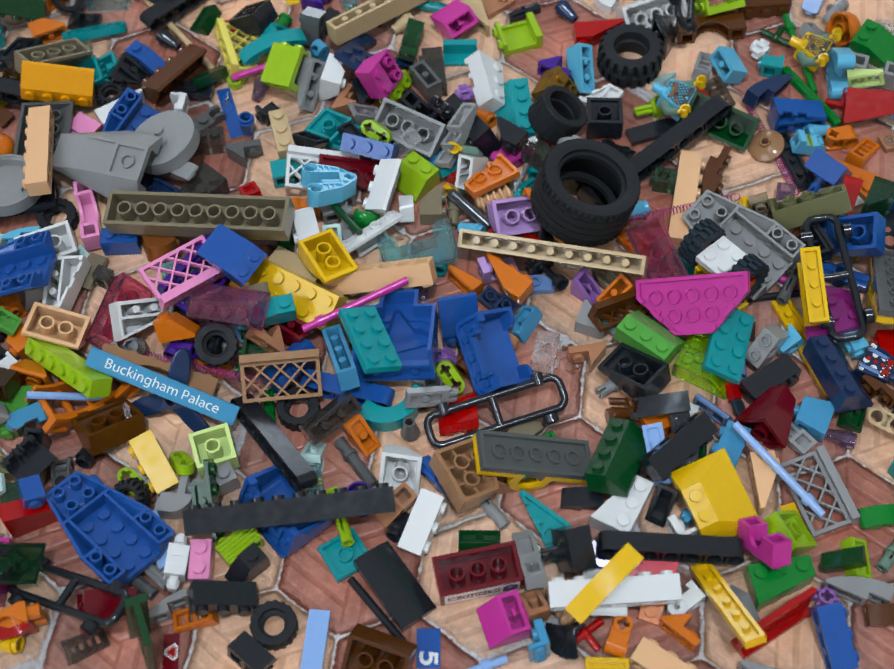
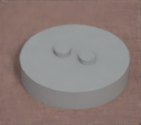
(178, 144)
(12, 194)

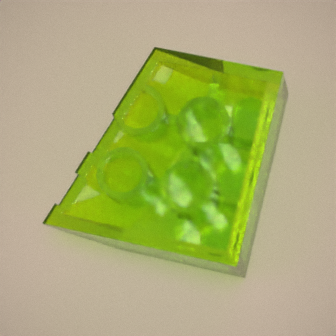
(689, 365)

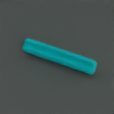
(527, 183)

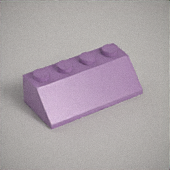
(512, 216)

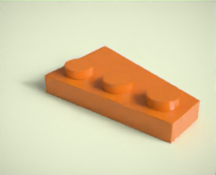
(493, 176)

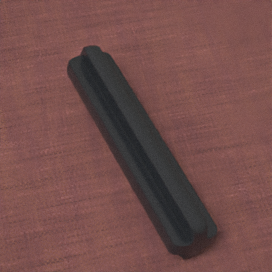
(468, 208)

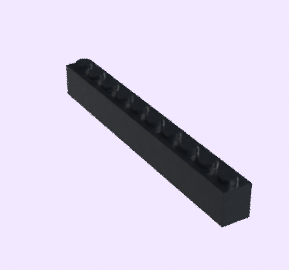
(289, 510)

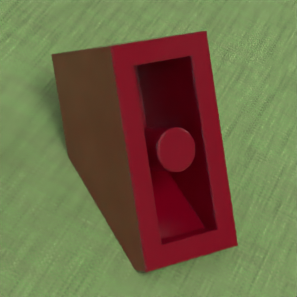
(292, 331)

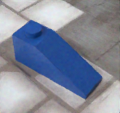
(144, 56)

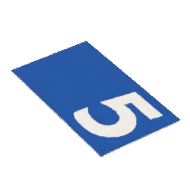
(428, 648)

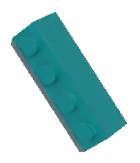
(517, 104)

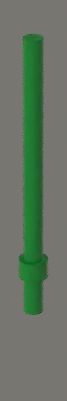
(790, 29)

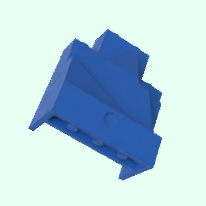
(413, 334)

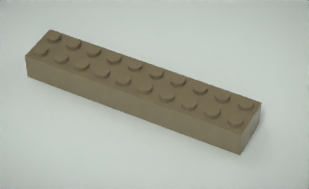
(198, 214)

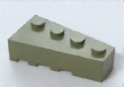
(793, 211)

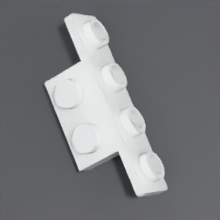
(368, 238)

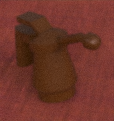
(621, 412)

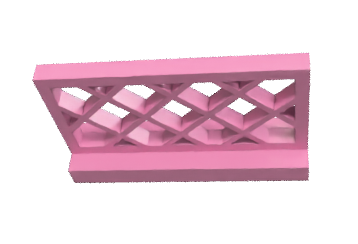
(186, 288)

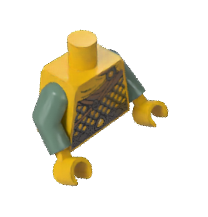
(813, 48)

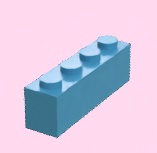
(340, 358)

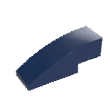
(766, 90)

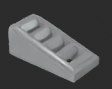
(702, 67)

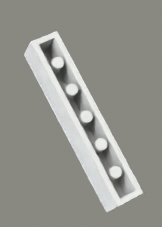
(633, 591)

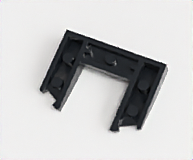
(674, 404)

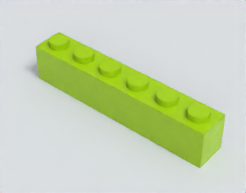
(69, 368)

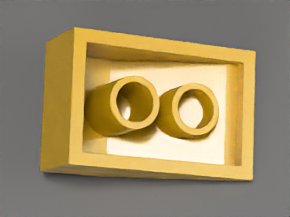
(326, 256)

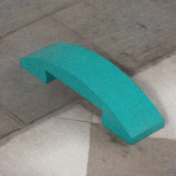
(262, 45)

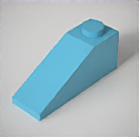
(581, 67)

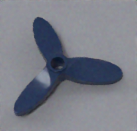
(152, 404)

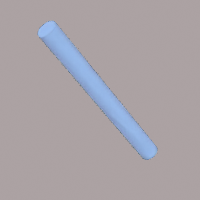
(59, 396)

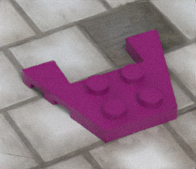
(841, 310)

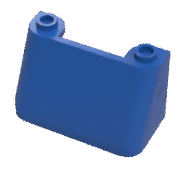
(490, 351)
(282, 538)

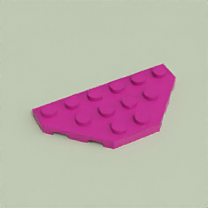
(693, 302)

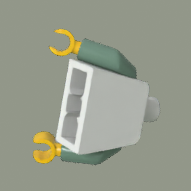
(469, 162)

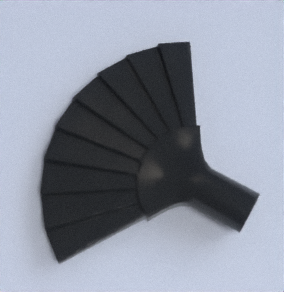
(564, 639)

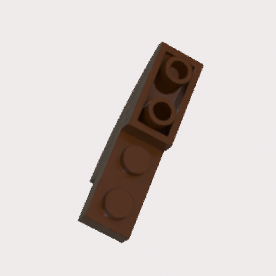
(714, 172)

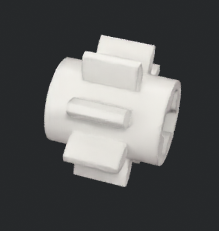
(760, 48)

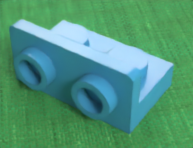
(540, 648)

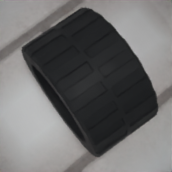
(557, 114)

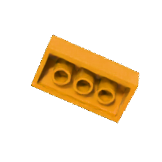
(57, 83)

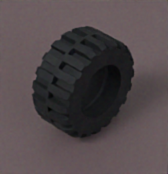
(630, 39)

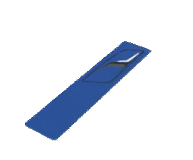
(228, 107)

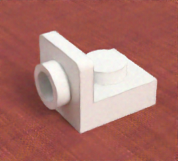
(180, 101)
(677, 526)

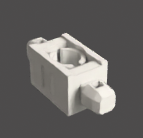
(176, 562)

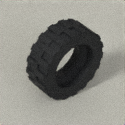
(63, 205)
(216, 359)
(282, 408)
(268, 609)

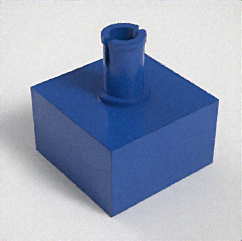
(826, 170)

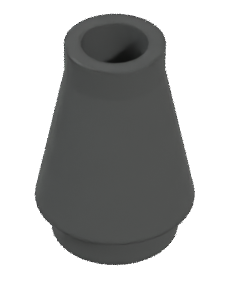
(409, 430)

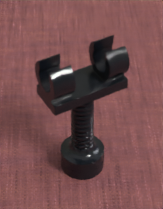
(445, 108)
(559, 282)

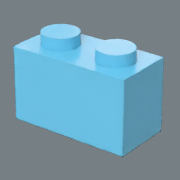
(728, 65)

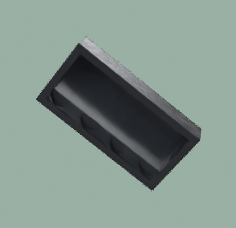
(394, 585)

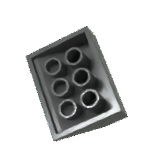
(63, 120)

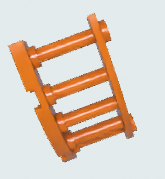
(61, 422)

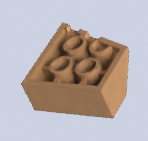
(458, 476)

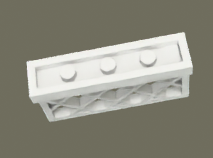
(307, 155)

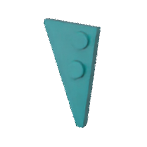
(543, 518)

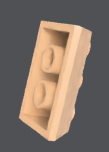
(57, 326)

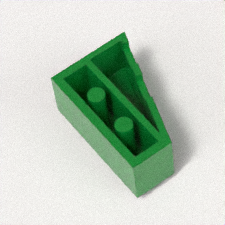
(770, 585)

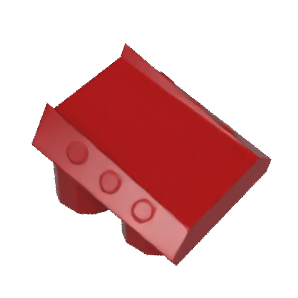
(463, 420)

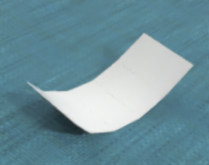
(406, 208)

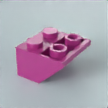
(454, 19)
(379, 74)
(504, 620)

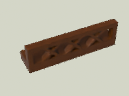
(616, 304)

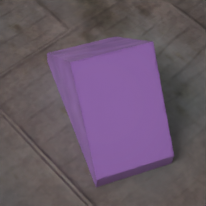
(585, 287)

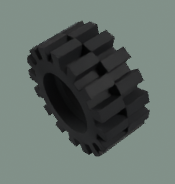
(106, 90)
(137, 487)

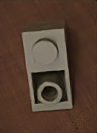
(760, 204)
(431, 206)

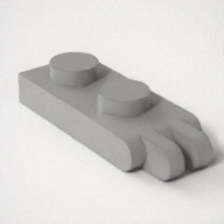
(430, 396)

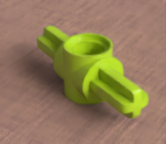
(650, 108)

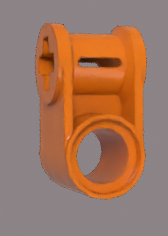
(840, 138)
(618, 639)

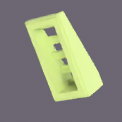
(855, 81)

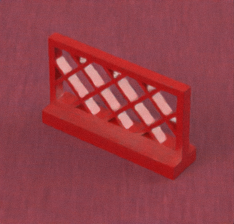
(780, 621)

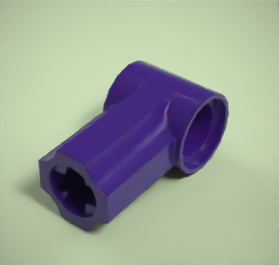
(176, 345)

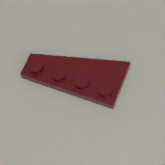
(360, 167)

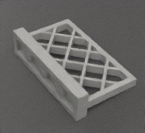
(837, 490)

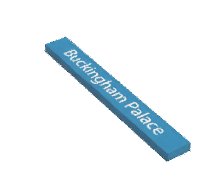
(162, 385)

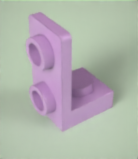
(486, 271)

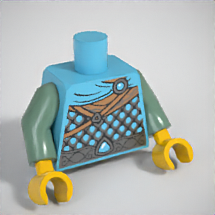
(676, 96)

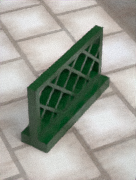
(139, 625)

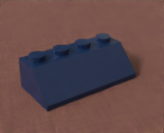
(835, 374)

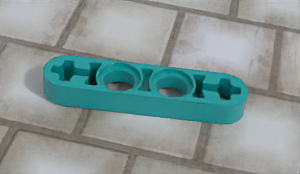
(96, 31)

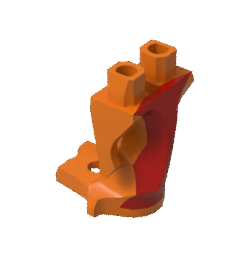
(21, 619)

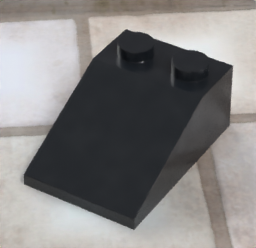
(635, 371)

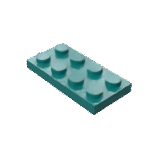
(370, 339)
(728, 347)

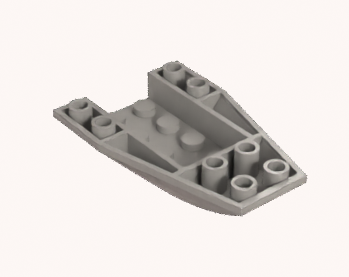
(106, 159)
(750, 233)

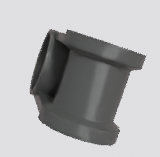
(61, 470)

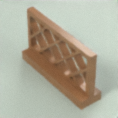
(274, 359)

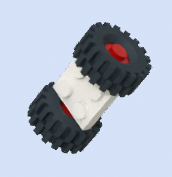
(717, 254)

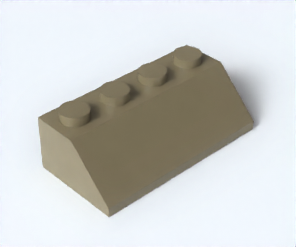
(63, 52)

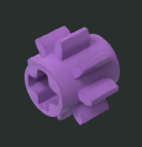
(465, 93)
(446, 353)
(826, 592)

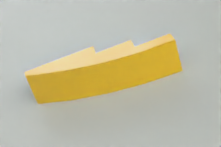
(604, 583)

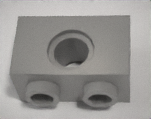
(766, 345)

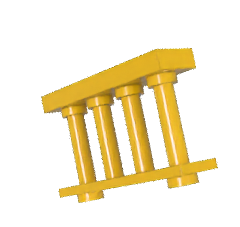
(812, 287)

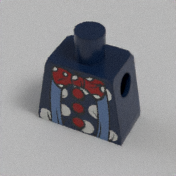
(877, 364)

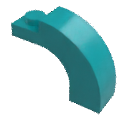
(386, 418)

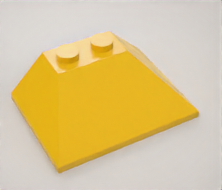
(713, 494)

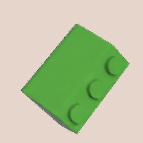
(648, 336)

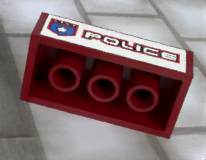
(478, 572)

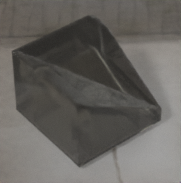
(102, 276)

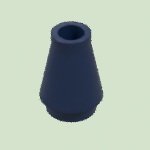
(565, 10)

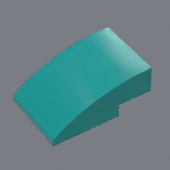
(102, 67)
(326, 125)

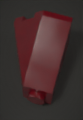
(770, 416)
(99, 602)

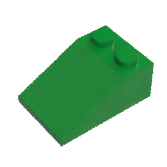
(875, 42)

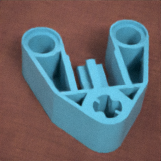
(839, 61)
(327, 184)

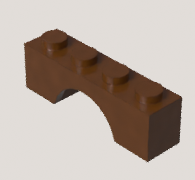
(730, 25)

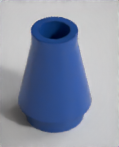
(246, 122)

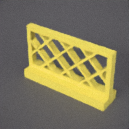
(229, 48)

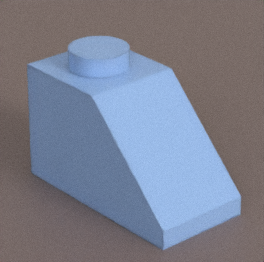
(813, 6)

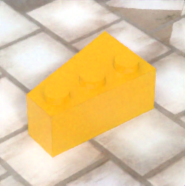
(153, 463)

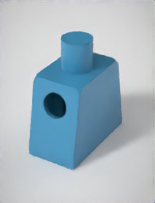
(814, 416)

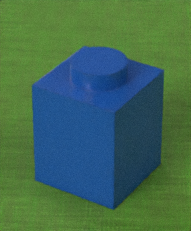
(31, 492)

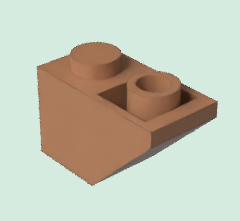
(404, 499)

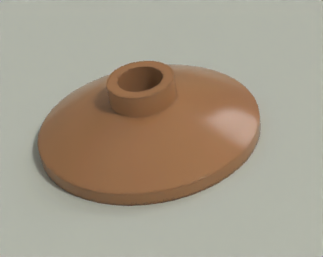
(769, 151)

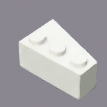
(133, 316)
(623, 512)
(423, 522)

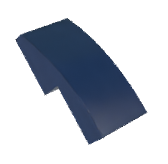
(493, 300)

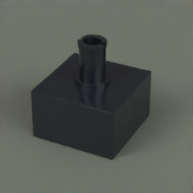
(571, 548)

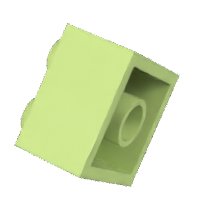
(213, 444)

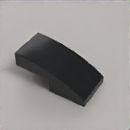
(579, 497)

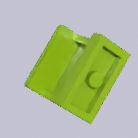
(703, 8)
(518, 36)
(283, 66)

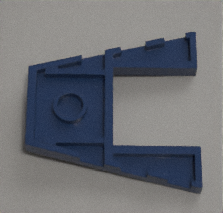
(353, 52)

